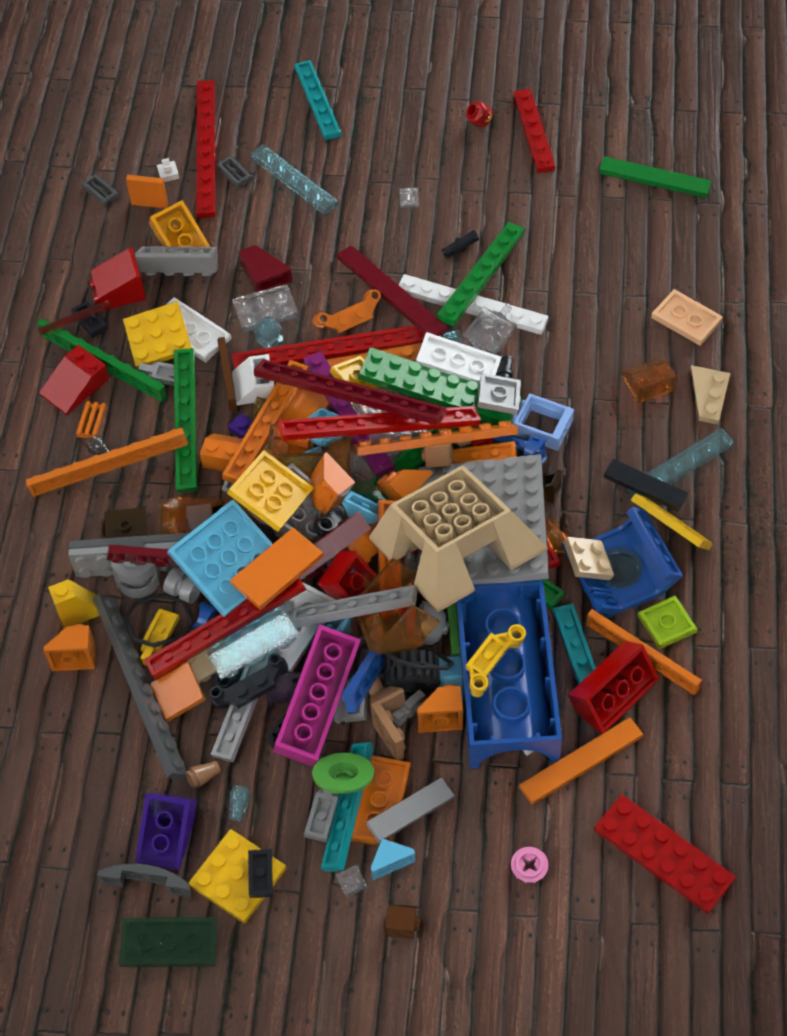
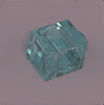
(268, 332)

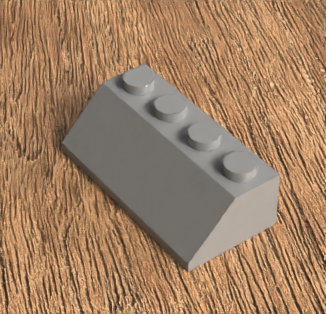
(177, 260)

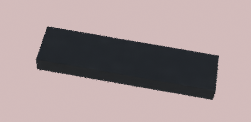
(645, 485)

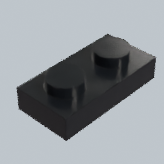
(92, 324)
(260, 873)

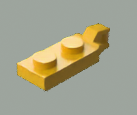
(159, 630)

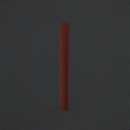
(74, 317)

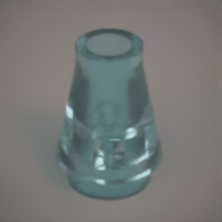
(239, 799)

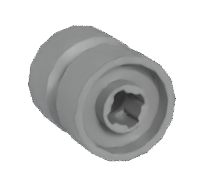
(180, 584)

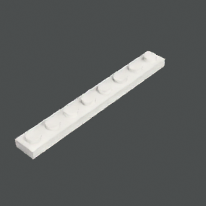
(440, 294)

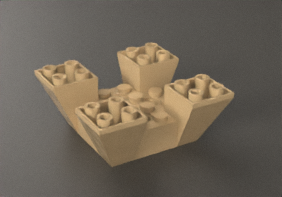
(447, 524)

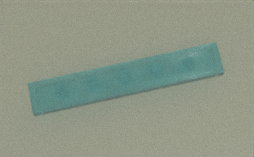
(294, 179)
(690, 458)

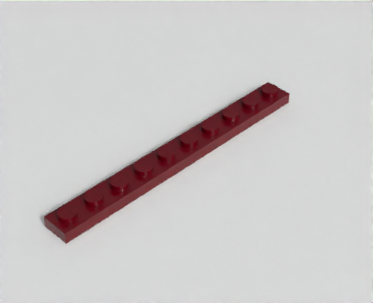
(350, 392)
(157, 556)

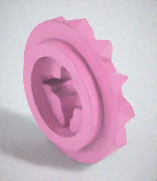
(529, 855)

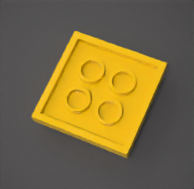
(157, 334)
(270, 490)
(226, 877)

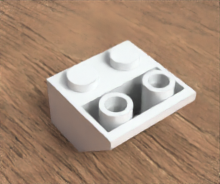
(247, 385)

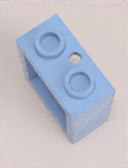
(550, 409)

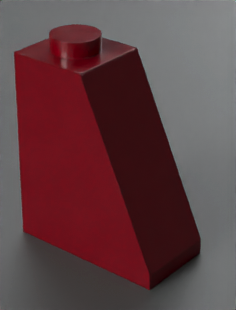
(264, 269)

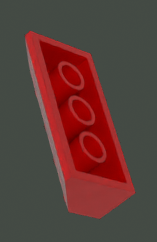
(614, 686)

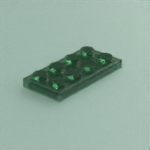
(168, 942)

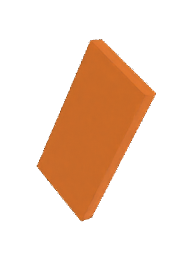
(302, 406)
(276, 568)
(380, 795)

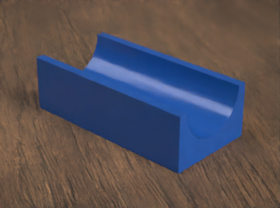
(521, 692)

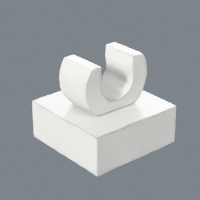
(168, 170)

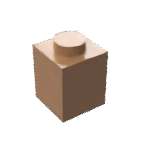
(438, 455)

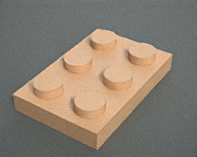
(687, 317)

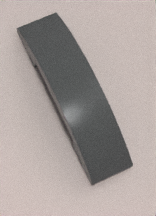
(117, 874)

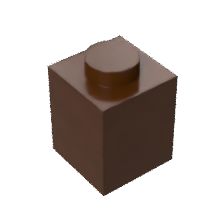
(401, 922)

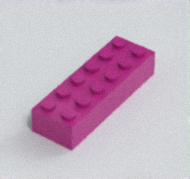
(316, 696)

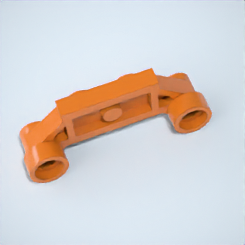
(350, 316)

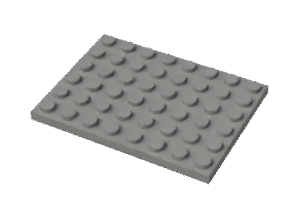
(520, 487)

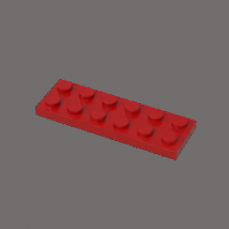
(665, 854)

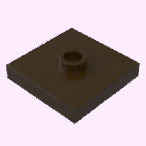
(126, 523)

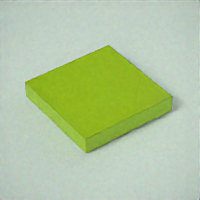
(667, 622)

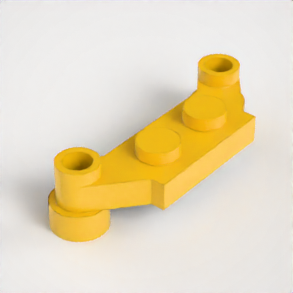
(489, 655)

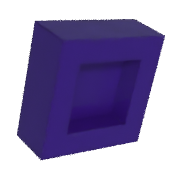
(240, 425)

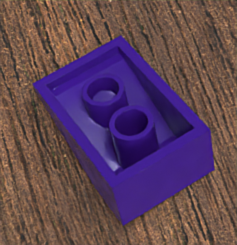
(165, 830)

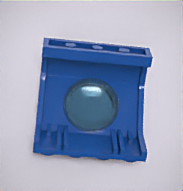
(639, 564)

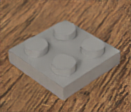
(499, 393)

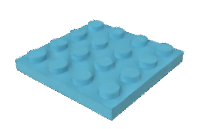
(218, 553)

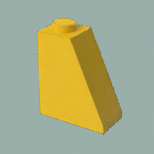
(73, 603)

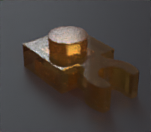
(554, 535)

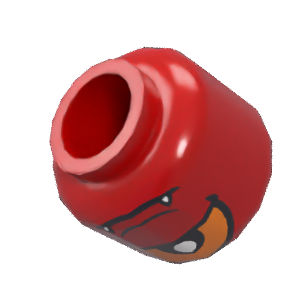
(479, 114)

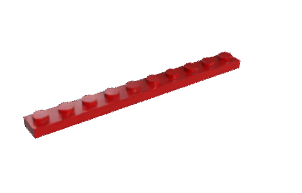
(206, 150)
(337, 346)
(371, 424)

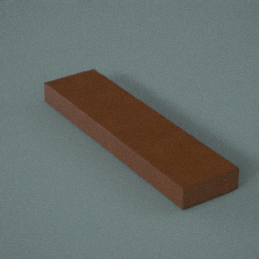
(227, 374)

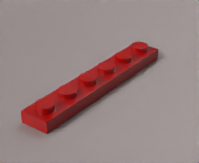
(534, 131)

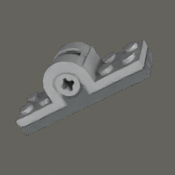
(133, 580)

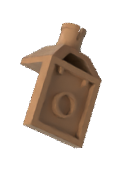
(383, 704)

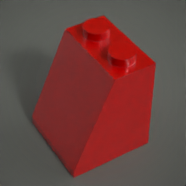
(118, 281)

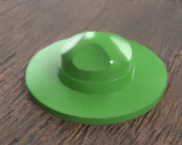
(343, 773)

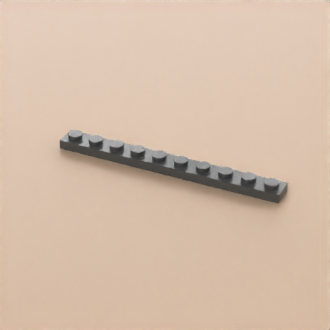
(140, 687)

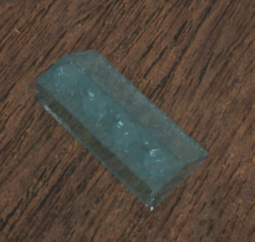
(253, 641)

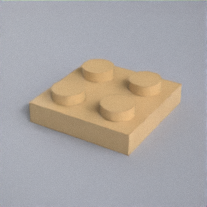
(588, 558)

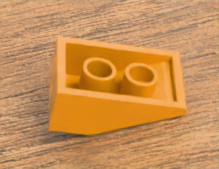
(177, 227)

